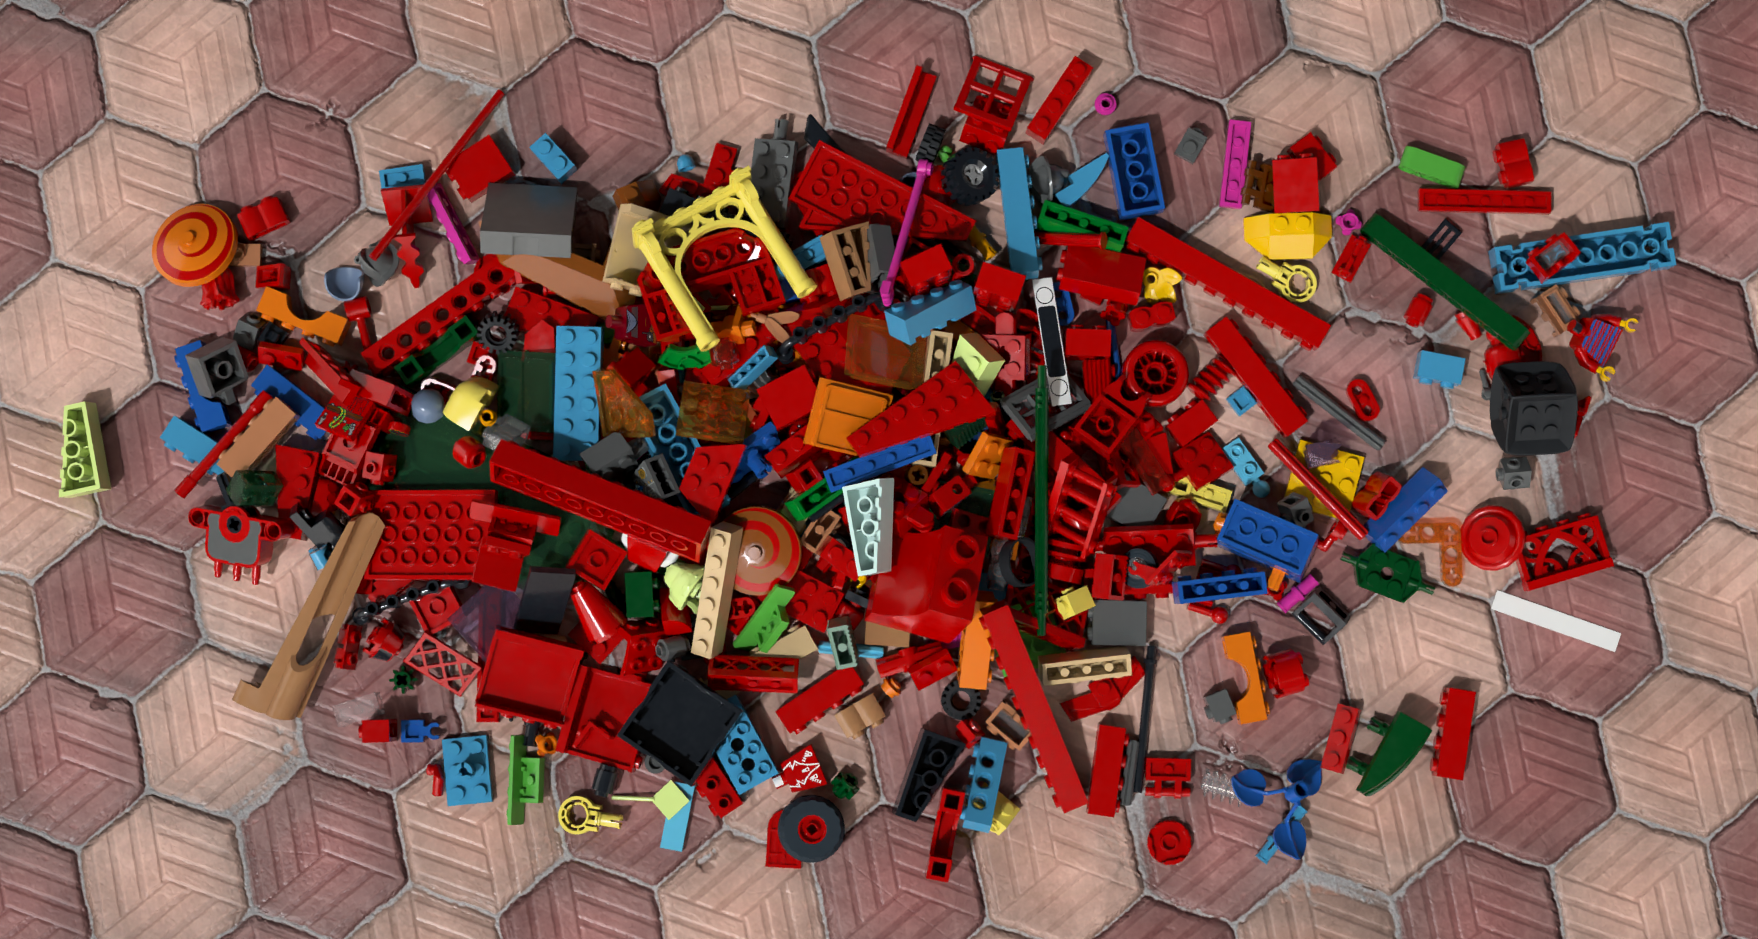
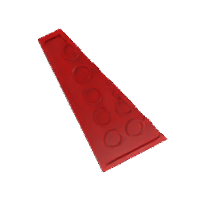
(931, 408)

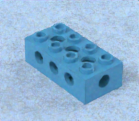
(753, 748)

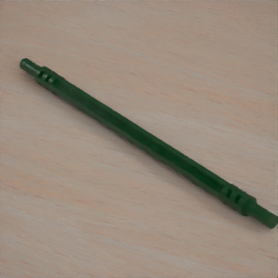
(1041, 498)

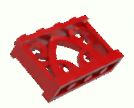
(1590, 561)

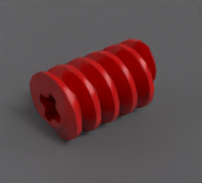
(1211, 379)

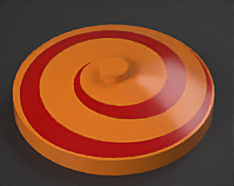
(194, 245)

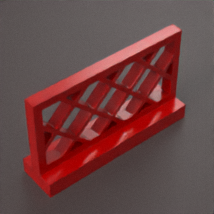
(1054, 634)

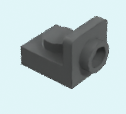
(1191, 145)

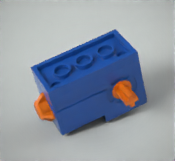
(1266, 541)

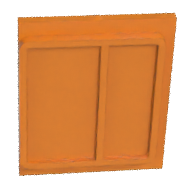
(840, 411)

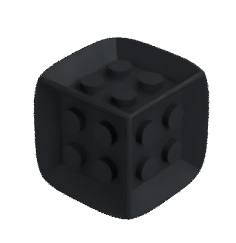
(1533, 408)

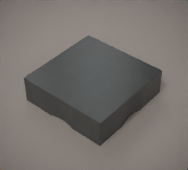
(528, 220)

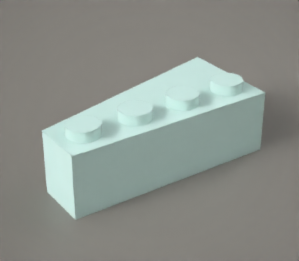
(871, 524)

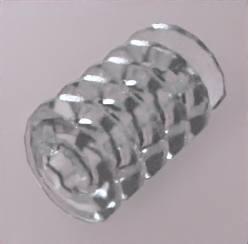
(1218, 785)

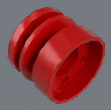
(1063, 560)

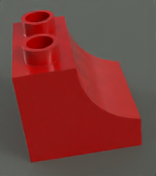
(929, 583)

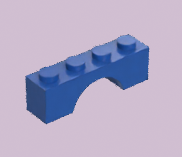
(210, 415)

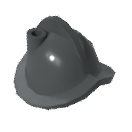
(1046, 179)
(379, 270)

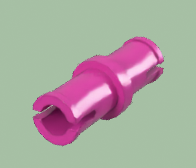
(1297, 593)

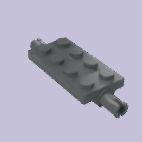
(774, 173)

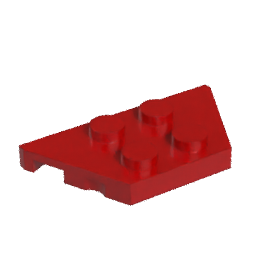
(710, 477)

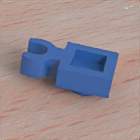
(416, 731)

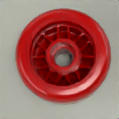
(1160, 357)

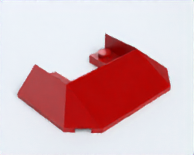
(710, 263)

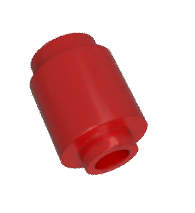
(1418, 310)

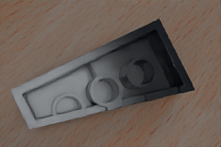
(927, 767)

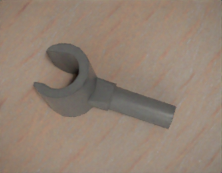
(1486, 391)

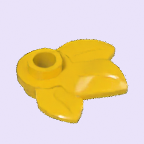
(1163, 285)

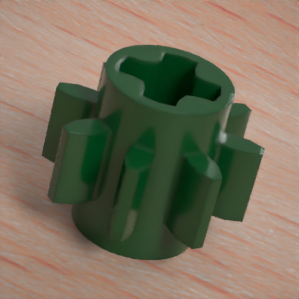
(410, 679)
(845, 785)

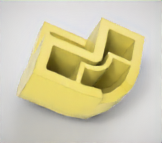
(469, 401)

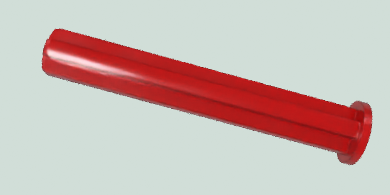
(1072, 239)

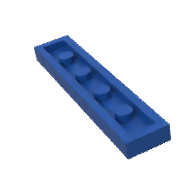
(878, 463)

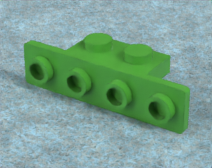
(767, 621)
(525, 780)

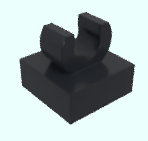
(273, 334)

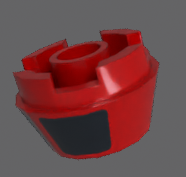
(385, 641)

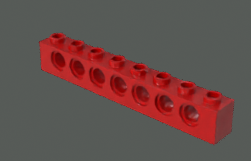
(393, 340)

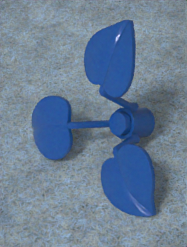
(1305, 781)

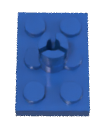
(758, 446)

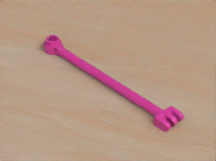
(923, 170)

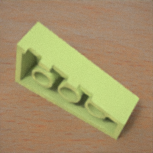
(978, 360)
(83, 452)

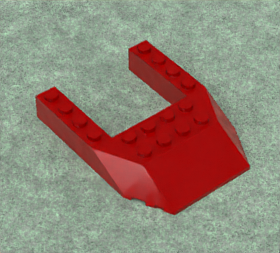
(822, 353)

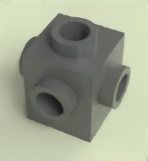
(1514, 473)
(1296, 509)

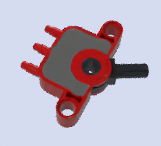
(238, 534)

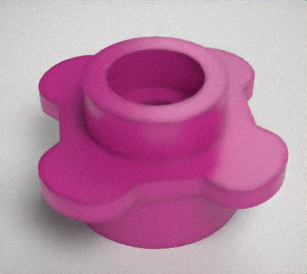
(1354, 222)

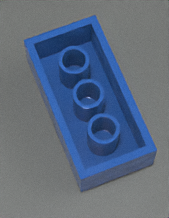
(1134, 171)

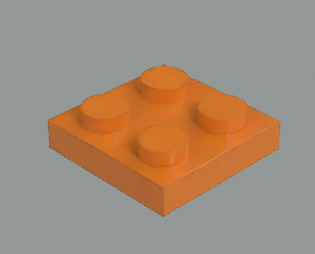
(987, 455)

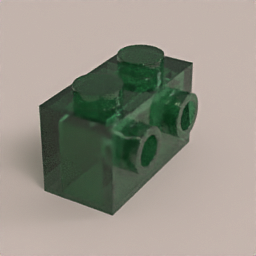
(254, 488)

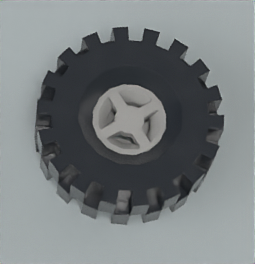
(977, 168)

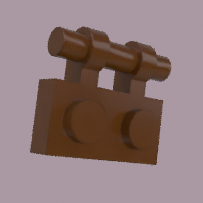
(1264, 191)

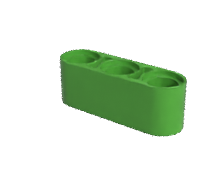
(1431, 167)

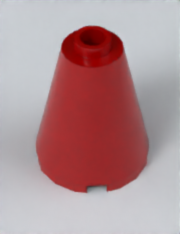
(596, 612)

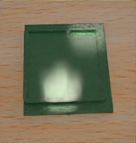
(527, 388)

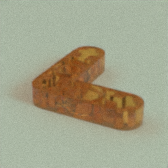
(1440, 537)

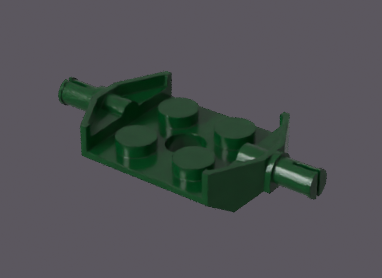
(1405, 576)

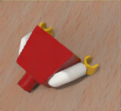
(647, 555)

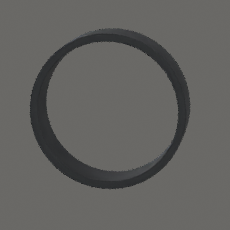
(1005, 566)

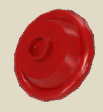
(1492, 537)

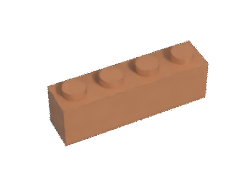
(259, 438)

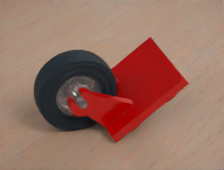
(1145, 569)

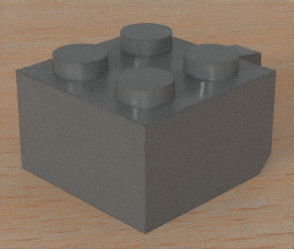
(217, 369)
(614, 457)

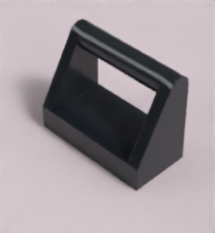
(1329, 608)

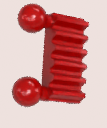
(1218, 614)

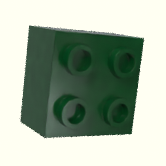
(642, 595)

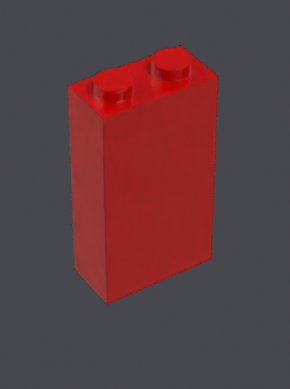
(1101, 273)

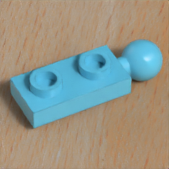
(1246, 467)

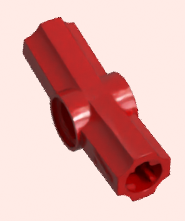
(906, 658)

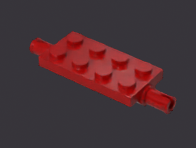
(1156, 538)

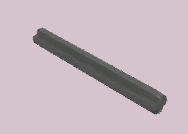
(1339, 413)

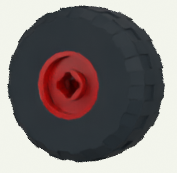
(811, 828)

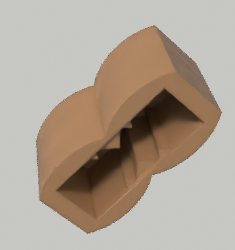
(860, 715)

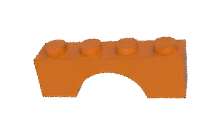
(279, 307)
(1250, 705)

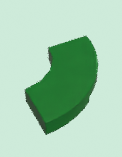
(684, 357)

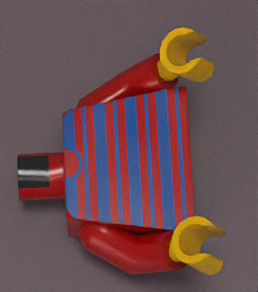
(1595, 340)

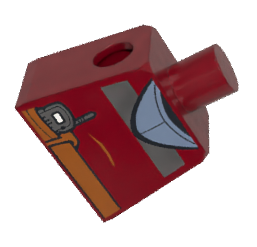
(632, 325)

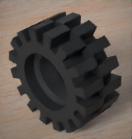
(931, 143)
(492, 342)
(954, 712)

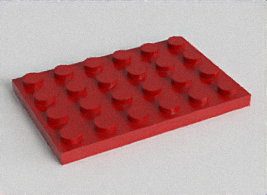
(427, 534)

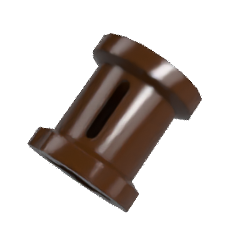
(922, 473)

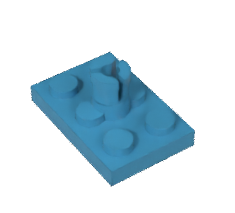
(467, 770)

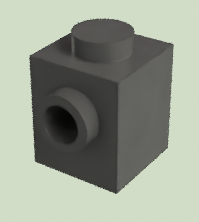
(1219, 706)

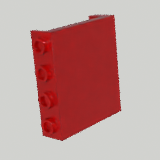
(528, 676)
(608, 702)

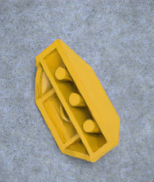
(1288, 234)

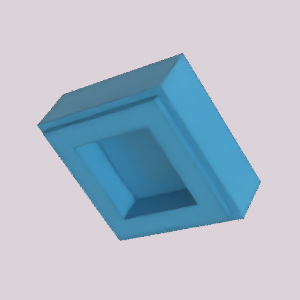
(1241, 401)

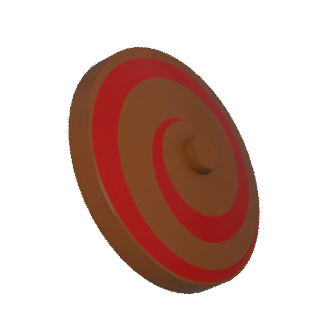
(768, 549)

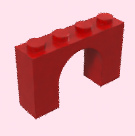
(944, 833)

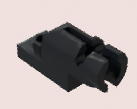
(320, 529)

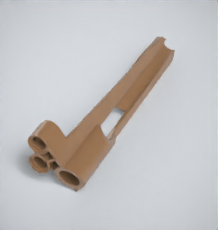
(287, 683)

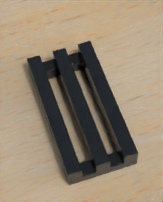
(1450, 228)

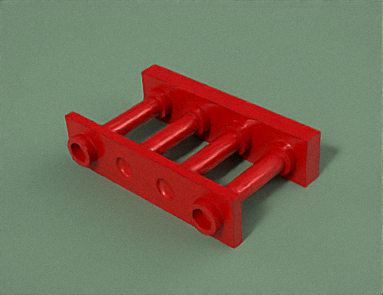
(1057, 504)

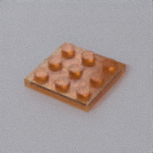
(713, 412)

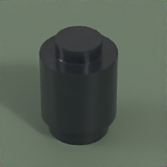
(604, 780)

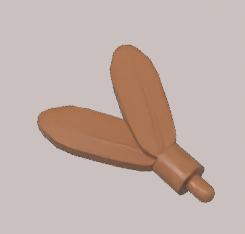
(773, 320)

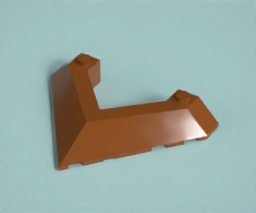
(580, 278)

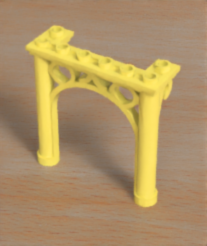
(647, 233)

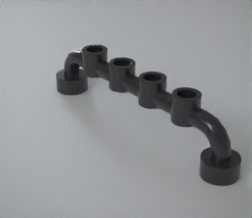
(820, 324)
(363, 615)

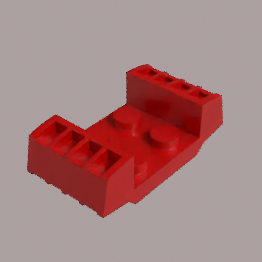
(344, 459)

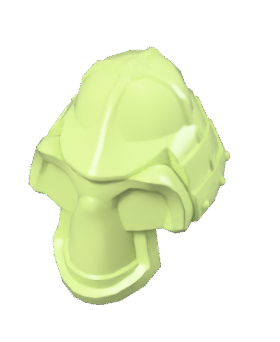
(684, 584)

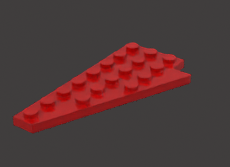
(849, 192)

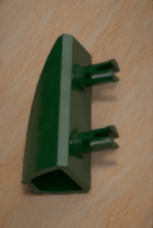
(1396, 751)

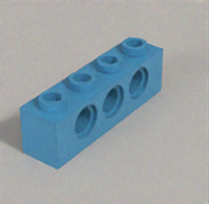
(994, 752)

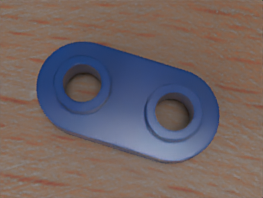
(1064, 304)

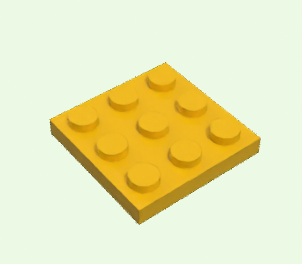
(1338, 478)

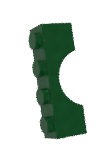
(425, 362)

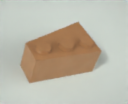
(848, 259)

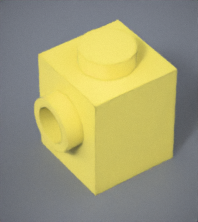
(1074, 601)

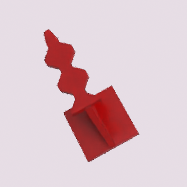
(395, 202)

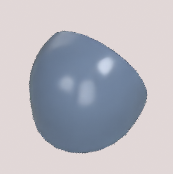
(344, 282)

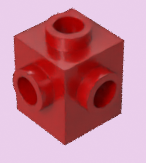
(379, 467)
(354, 499)

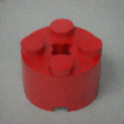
(1285, 673)

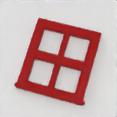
(992, 92)

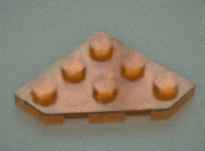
(620, 407)

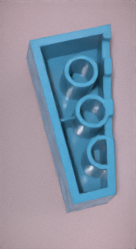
(929, 311)

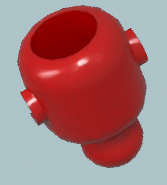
(1499, 354)

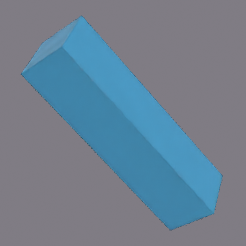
(753, 367)

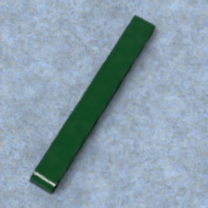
(1444, 282)

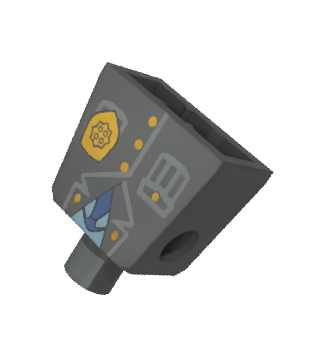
(655, 478)

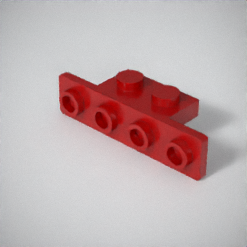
(514, 523)

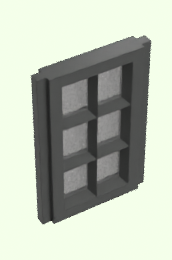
(1021, 407)

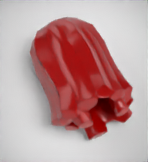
(219, 292)

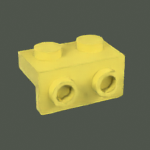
(1003, 813)

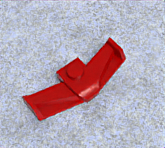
(1104, 694)

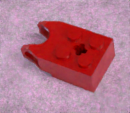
(1114, 411)

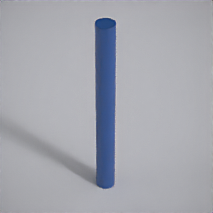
(1115, 353)

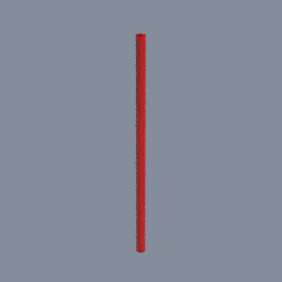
(437, 174)

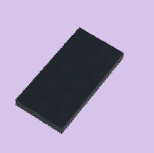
(544, 599)

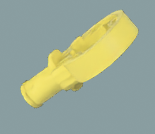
(1276, 273)
(601, 818)

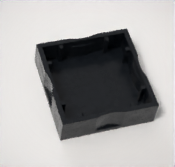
(680, 723)

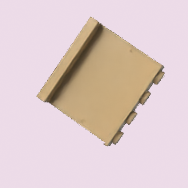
(624, 260)

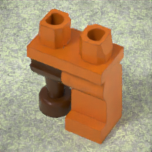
(732, 324)

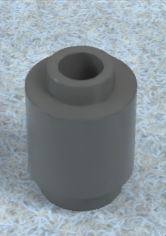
(672, 647)

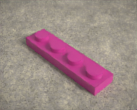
(1234, 163)
(455, 231)

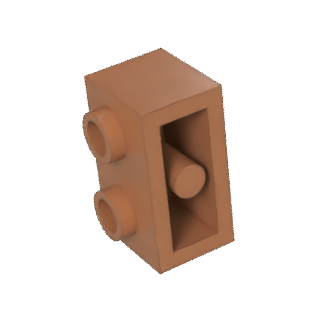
(819, 530)

